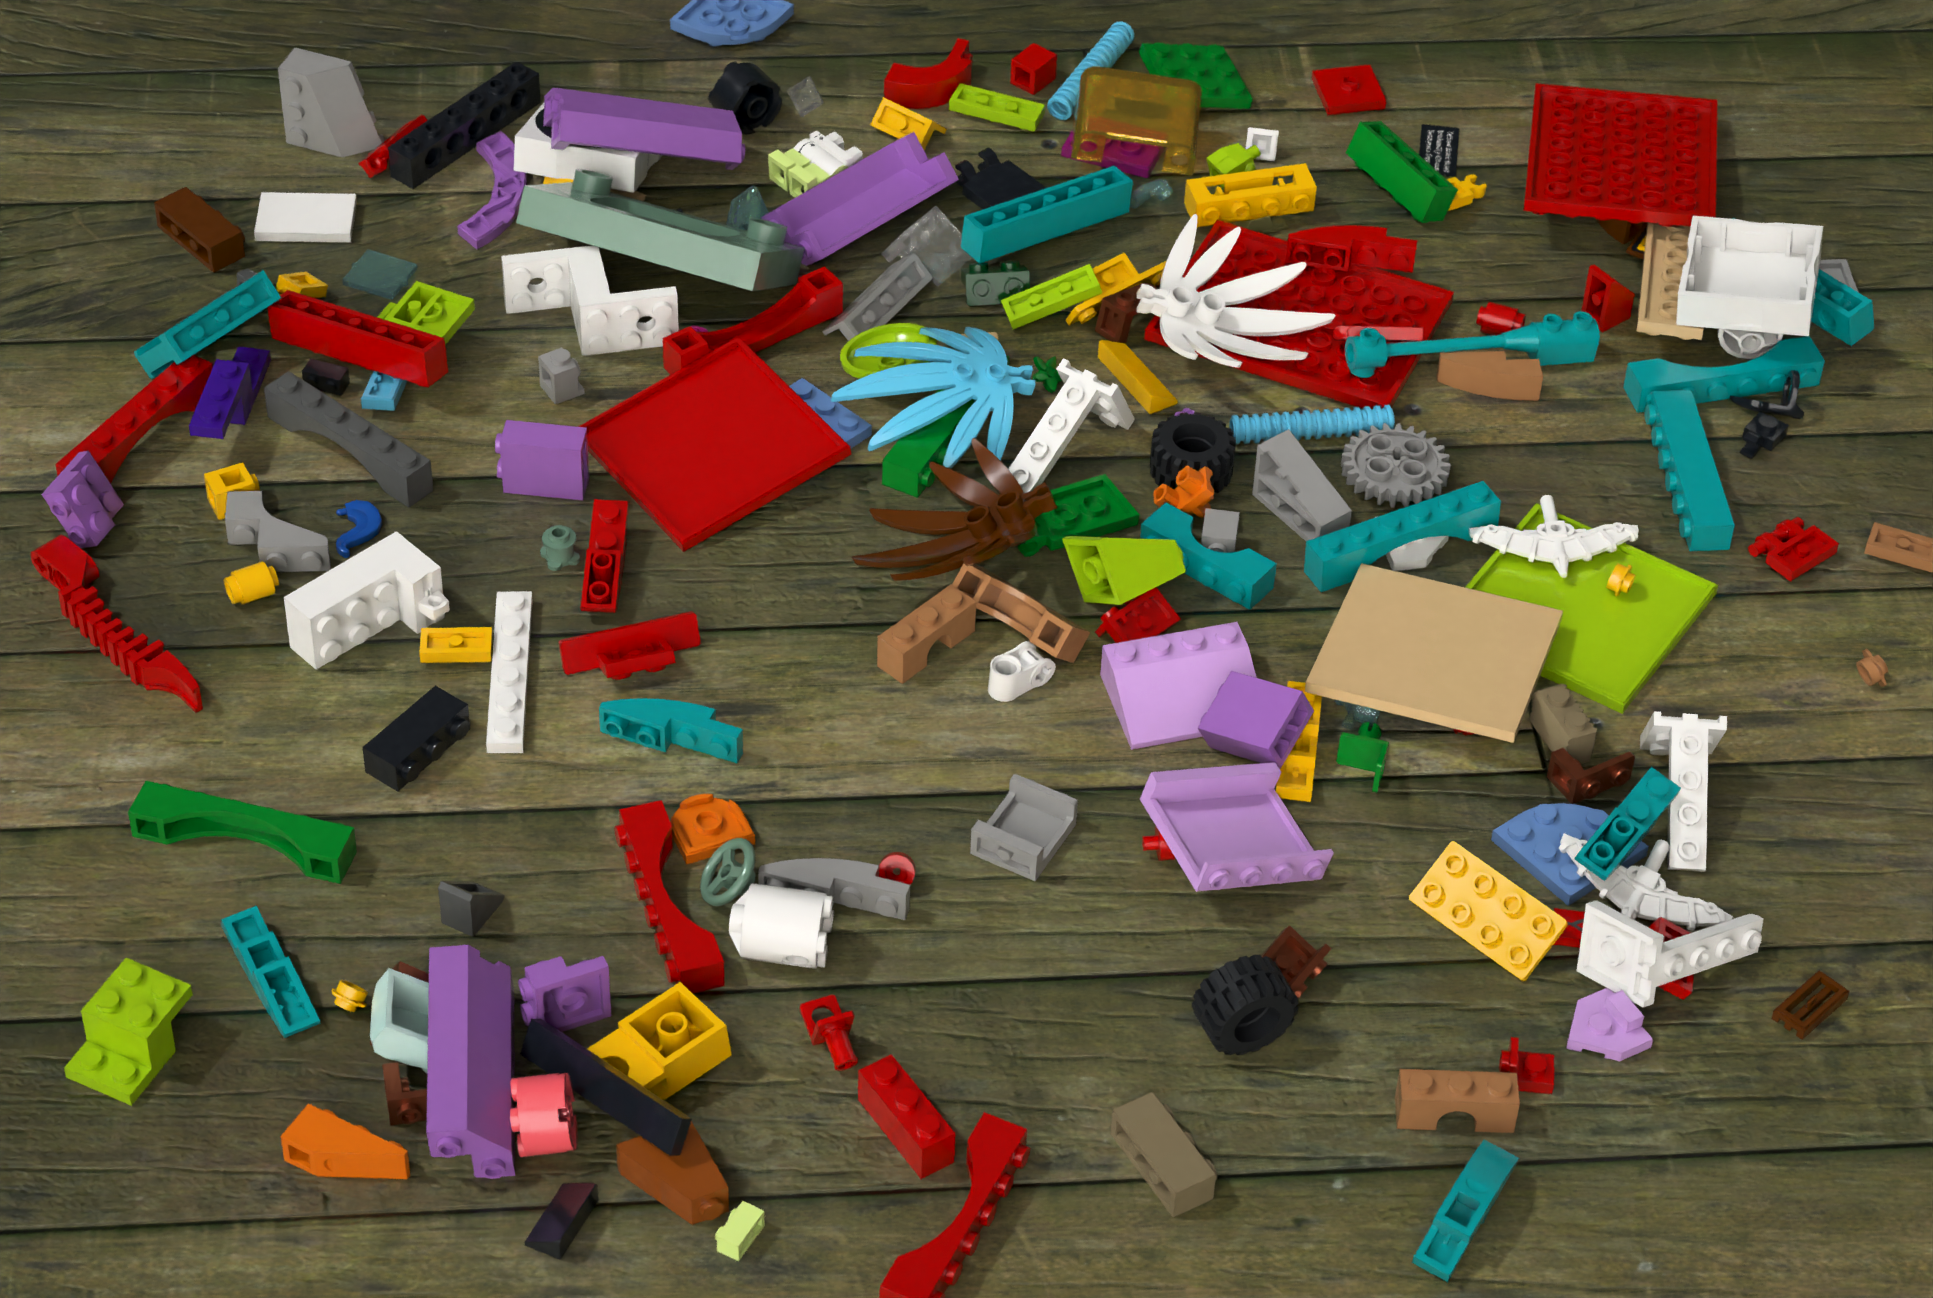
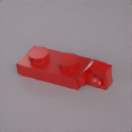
(377, 159)

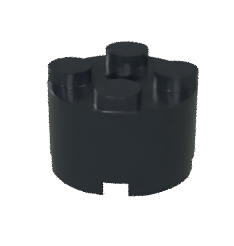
(748, 94)

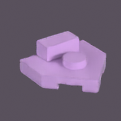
(1608, 1025)

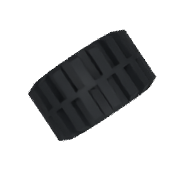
(1192, 442)
(1245, 1005)

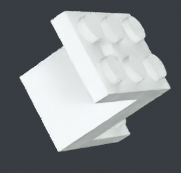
(578, 281)

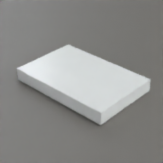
(305, 217)

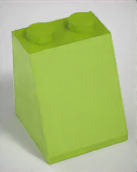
(1121, 568)

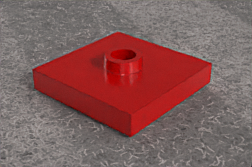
(1348, 89)

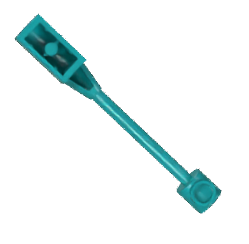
(1550, 341)

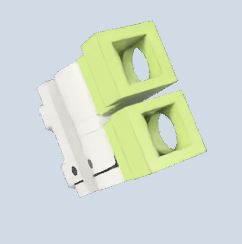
(811, 162)

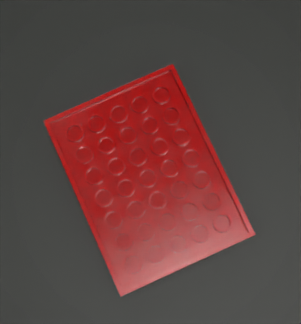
(1622, 155)
(1356, 298)

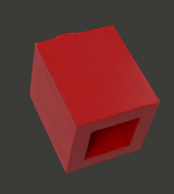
(1033, 69)

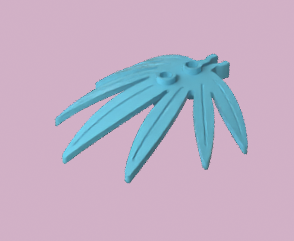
(973, 373)

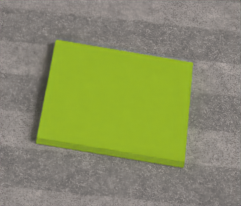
(1605, 641)

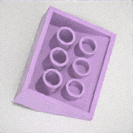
(1171, 680)

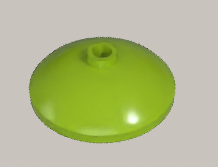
(866, 365)

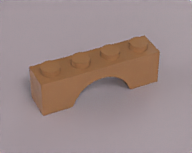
(1022, 612)

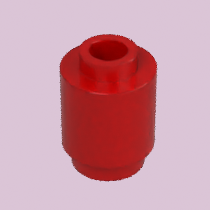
(1499, 318)

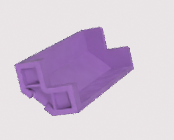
(643, 126)
(862, 197)
(470, 1060)

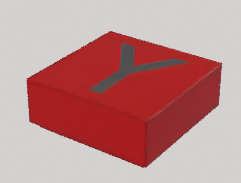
(1572, 934)

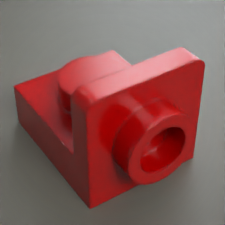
(1533, 1070)

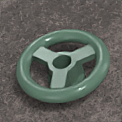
(732, 874)

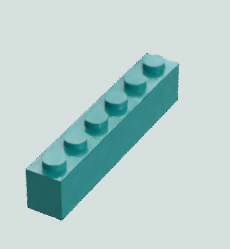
(1046, 214)
(1689, 471)

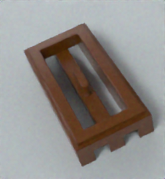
(1795, 1021)

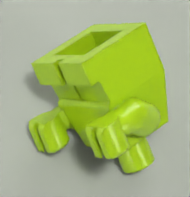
(1232, 160)

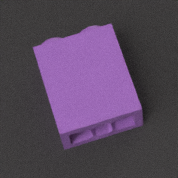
(543, 459)
(1255, 719)

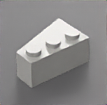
(1297, 489)

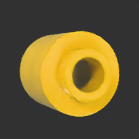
(251, 583)

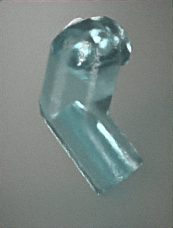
(1148, 189)

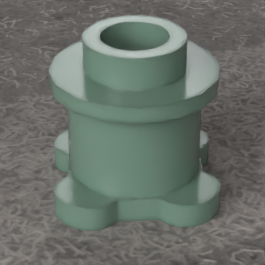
(559, 548)

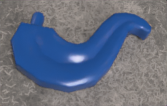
(367, 522)

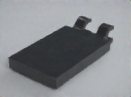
(995, 181)

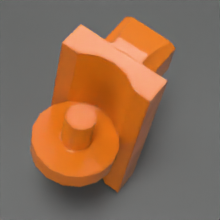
(1192, 493)

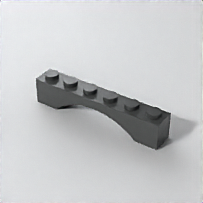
(393, 464)

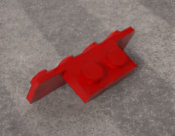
(631, 647)

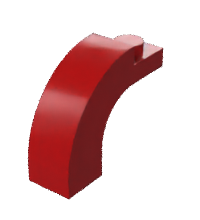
(929, 85)

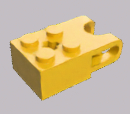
(667, 1042)

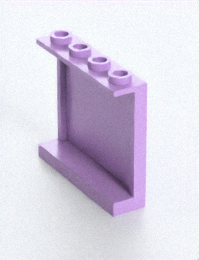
(1231, 827)

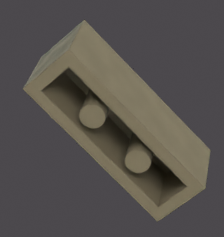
(1163, 1154)

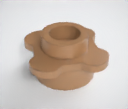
(1872, 669)

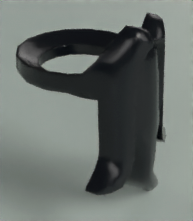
(1788, 401)

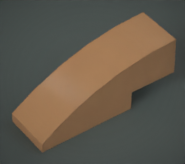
(1491, 374)

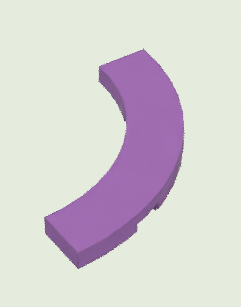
(506, 194)

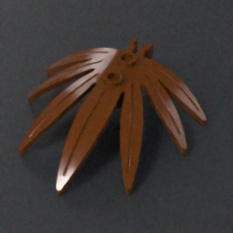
(976, 533)

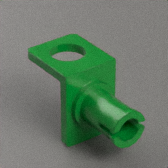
(1364, 751)

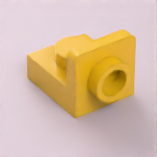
(301, 283)

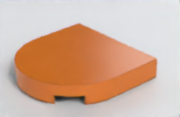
(706, 824)

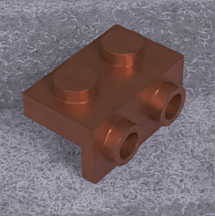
(1296, 958)

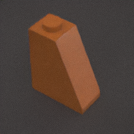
(683, 1183)

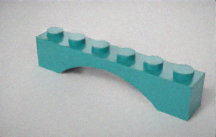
(1710, 384)
(1338, 555)

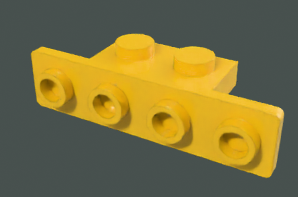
(1114, 277)

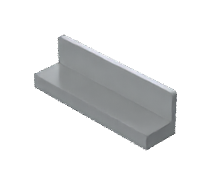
(882, 298)

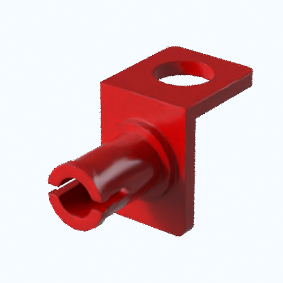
(832, 1030)

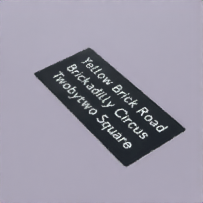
(1440, 148)

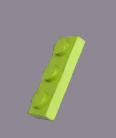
(997, 107)
(1051, 296)

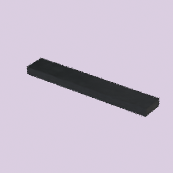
(607, 1087)

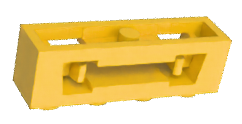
(1250, 195)

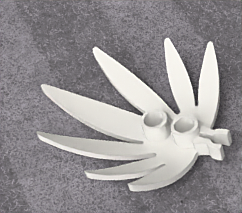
(1194, 316)

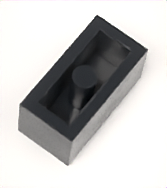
(326, 376)

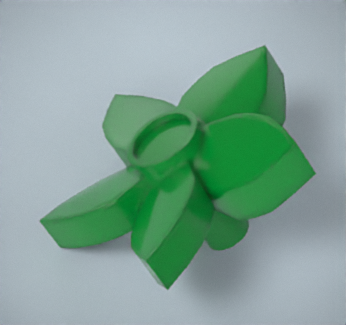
(1047, 373)

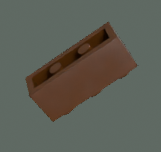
(200, 229)

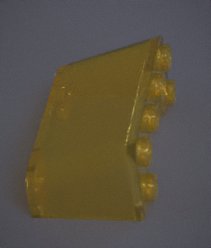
(1137, 110)

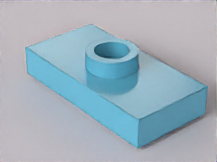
(382, 392)

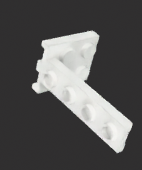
(1063, 418)
(1688, 745)
(1636, 960)

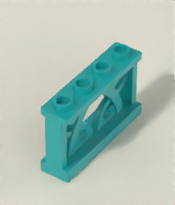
(207, 324)

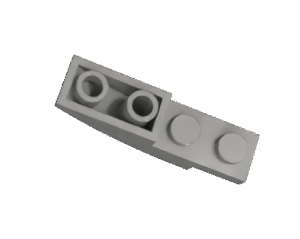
(848, 881)

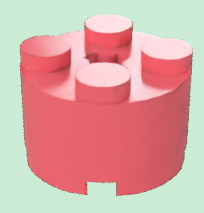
(543, 1114)

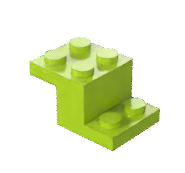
(430, 310)
(128, 1031)

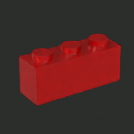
(906, 1116)

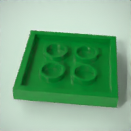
(1203, 64)

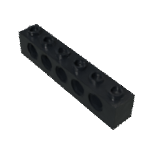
(464, 124)

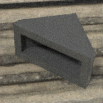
(467, 905)

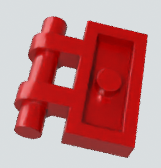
(1800, 551)

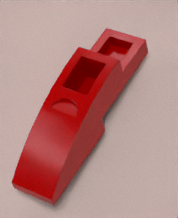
(1350, 244)
(605, 556)

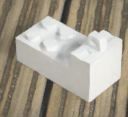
(363, 598)

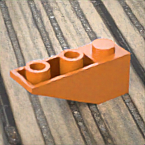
(336, 1148)

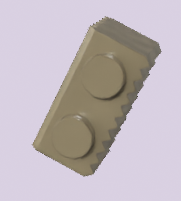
(1563, 723)

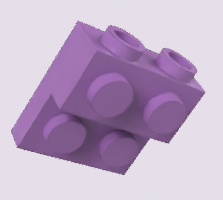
(83, 501)
(566, 994)

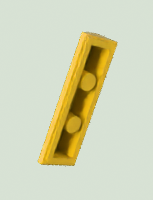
(1135, 376)

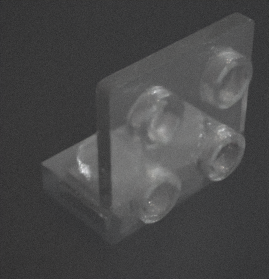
(935, 244)

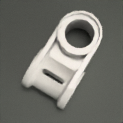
(1016, 672)

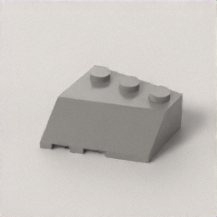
(325, 105)

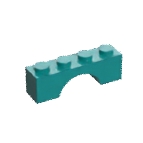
(1239, 575)

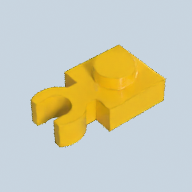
(1466, 191)

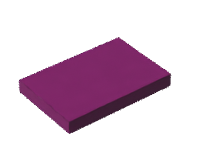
(1127, 156)

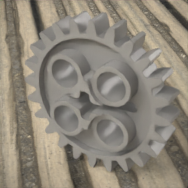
(1395, 465)

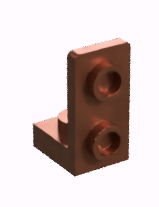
(1117, 314)
(1583, 784)
(403, 1104)

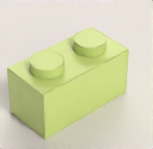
(740, 1230)

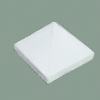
(1266, 142)

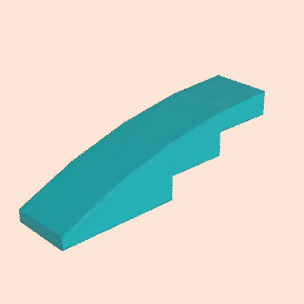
(270, 972)

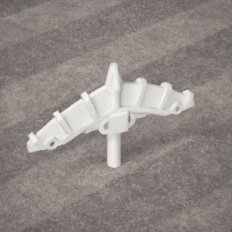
(1555, 539)
(1644, 893)

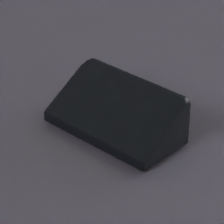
(563, 1218)

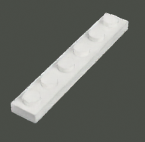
(509, 672)

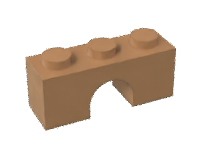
(905, 645)
(1430, 1094)

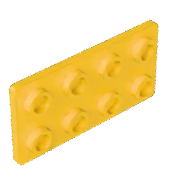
(1488, 911)

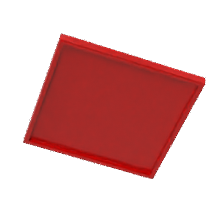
(712, 443)

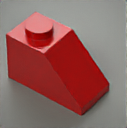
(1606, 299)

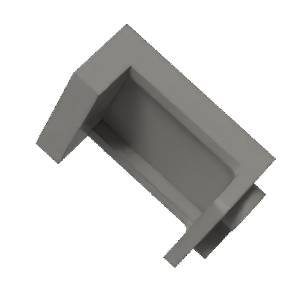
(1025, 828)

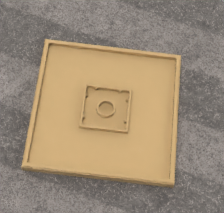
(1435, 652)

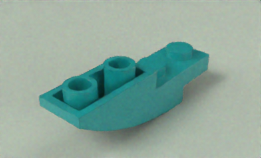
(664, 721)
(1628, 824)
(1464, 1210)

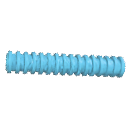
(1103, 54)
(1311, 424)

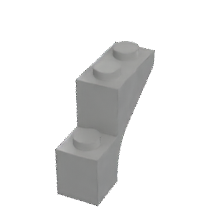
(279, 542)

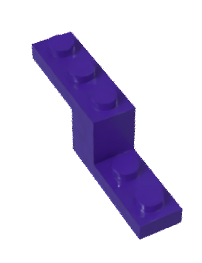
(230, 392)

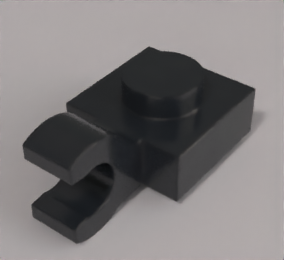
(1762, 432)

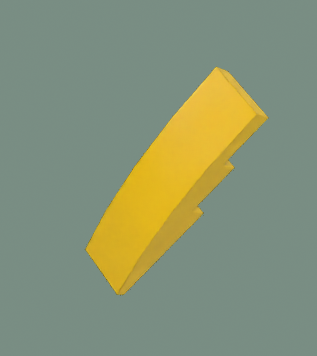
(1298, 769)

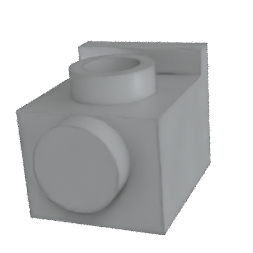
(560, 375)

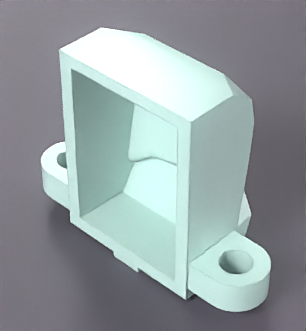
(400, 1019)

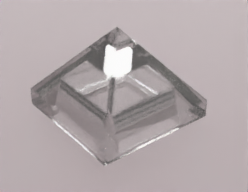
(805, 96)

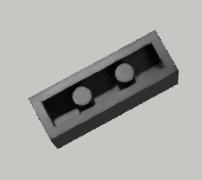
(416, 738)

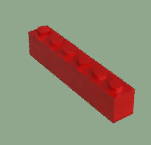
(358, 338)

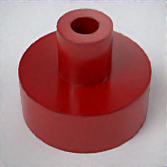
(1157, 843)
(897, 860)

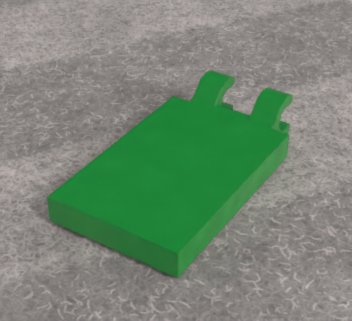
(1083, 509)

